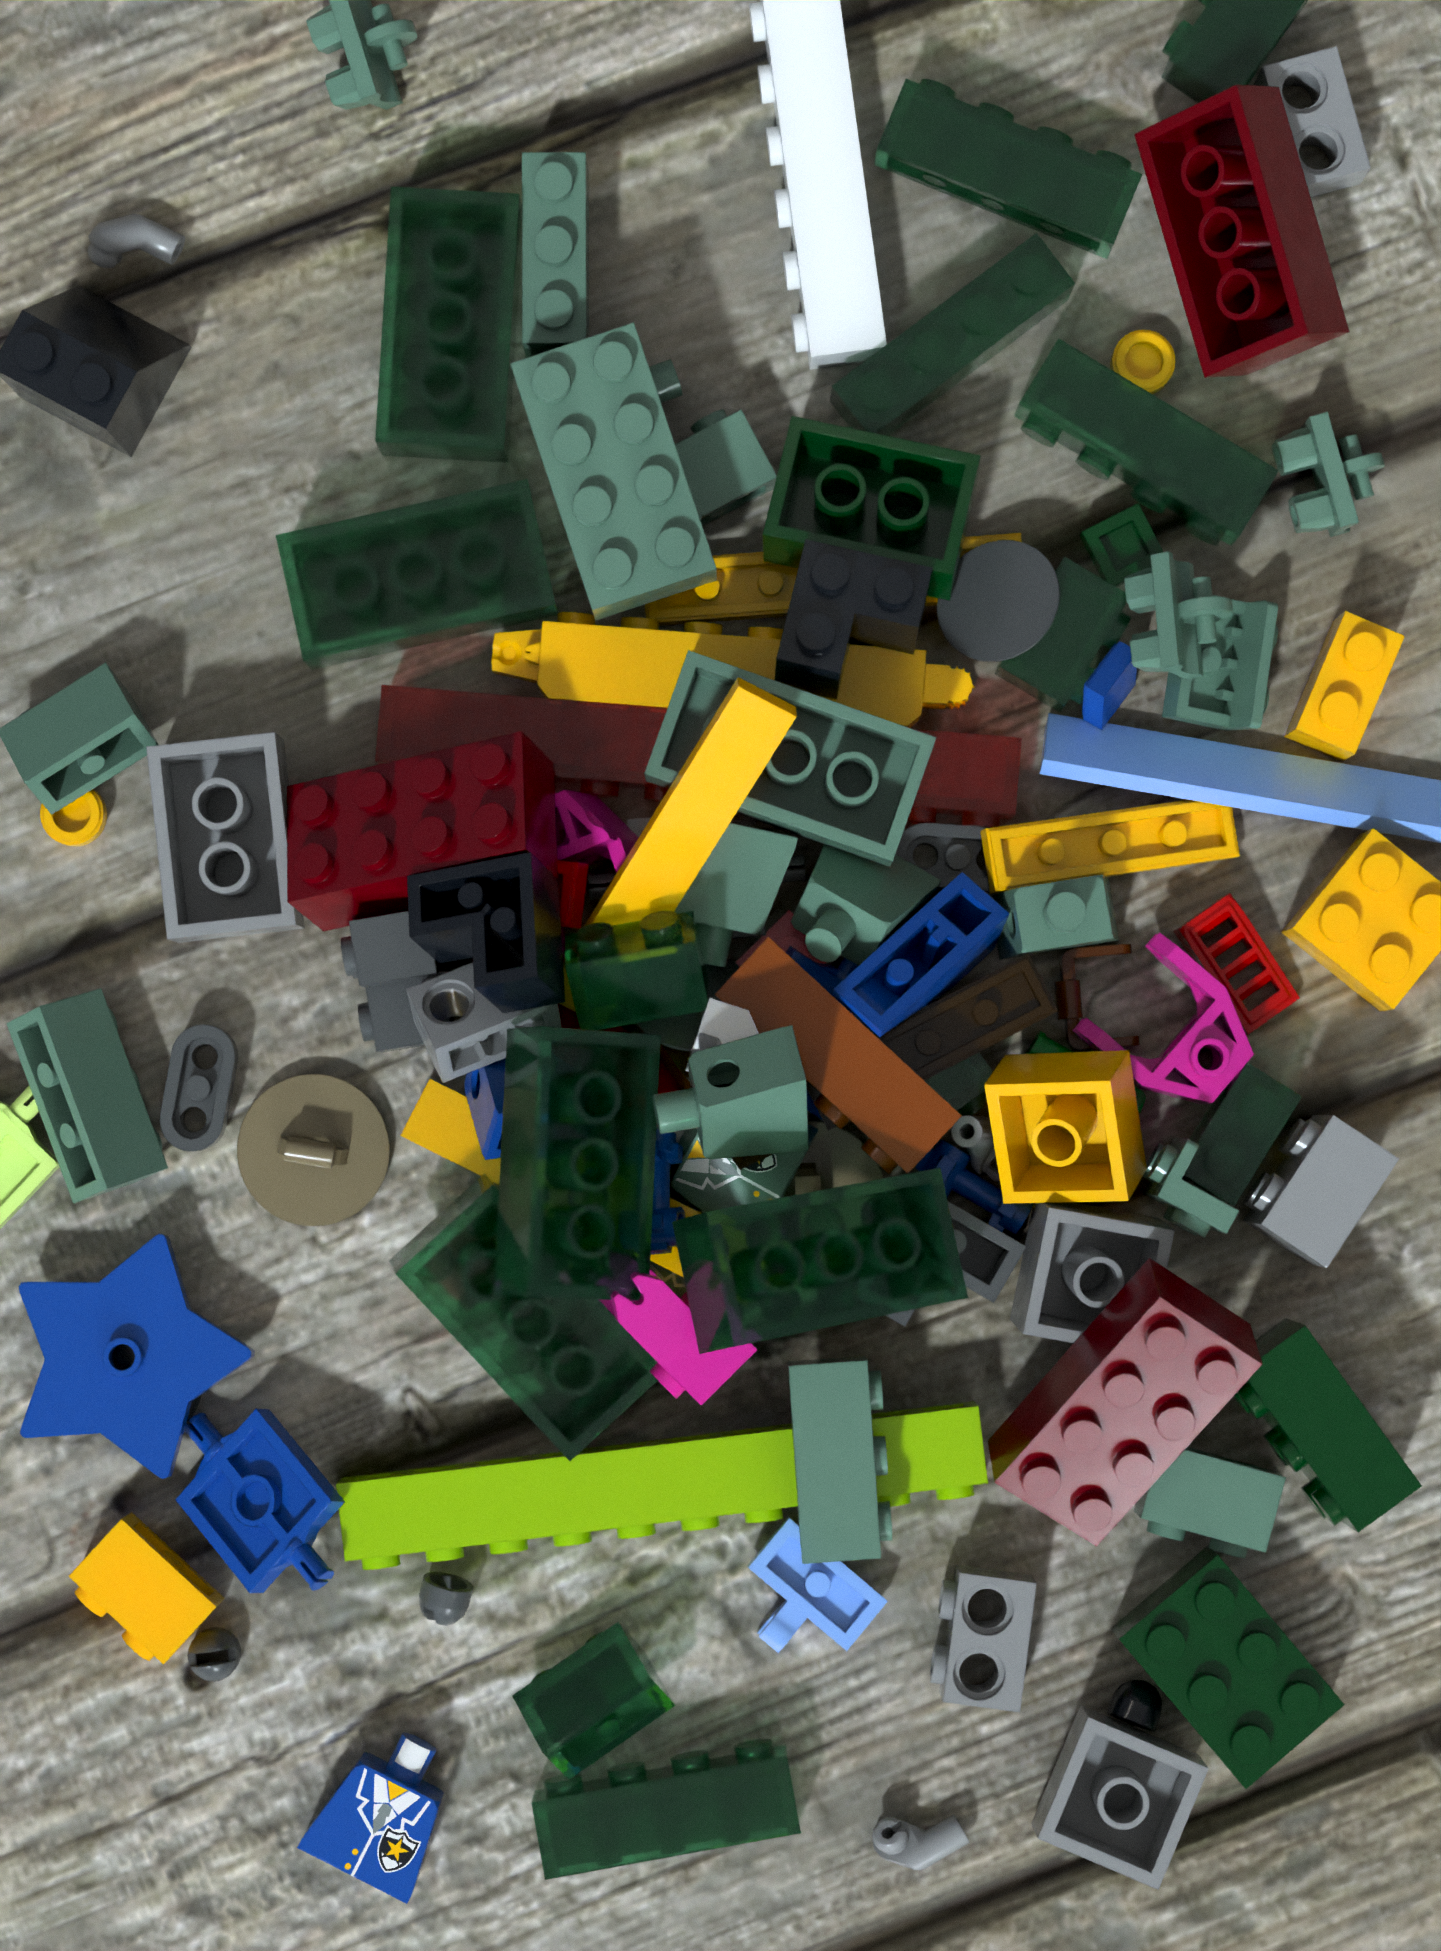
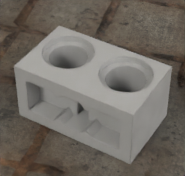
(1327, 123)
(481, 1032)
(1001, 1638)

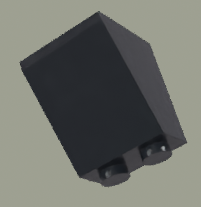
(92, 365)

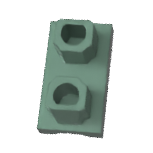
(372, 50)
(1332, 502)
(1183, 616)

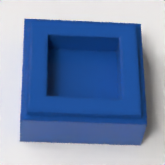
(1108, 685)

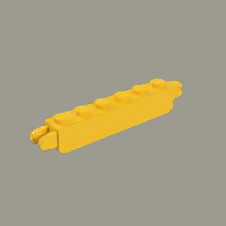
(643, 664)

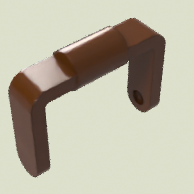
(1069, 992)

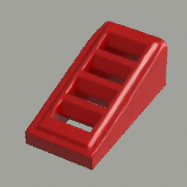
(1228, 909)

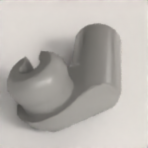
(130, 233)
(976, 1136)
(915, 1846)

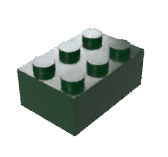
(871, 498)
(1324, 1429)
(1227, 1667)

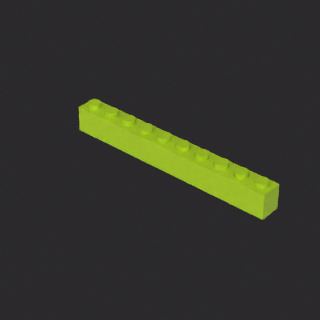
(635, 1487)

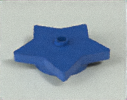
(173, 1364)

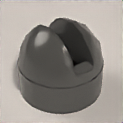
(444, 1597)
(214, 1640)

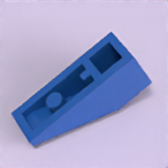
(924, 956)

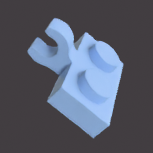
(822, 1592)

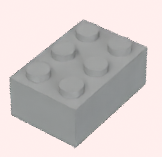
(222, 836)

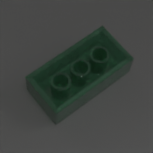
(449, 324)
(417, 574)
(576, 1162)
(819, 1259)
(553, 1356)

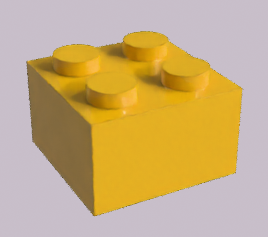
(1372, 921)
(1066, 1127)

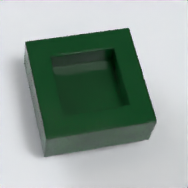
(1121, 545)

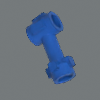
(666, 1154)
(974, 1188)

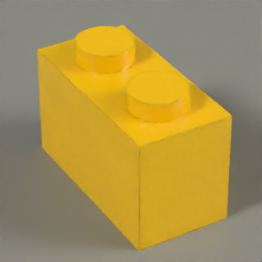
(1344, 686)
(144, 1589)

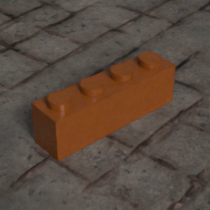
(843, 1060)

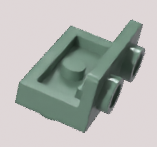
(1235, 673)
(1187, 1205)

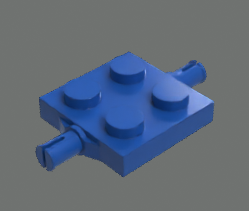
(259, 1500)

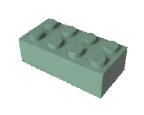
(614, 471)
(833, 775)

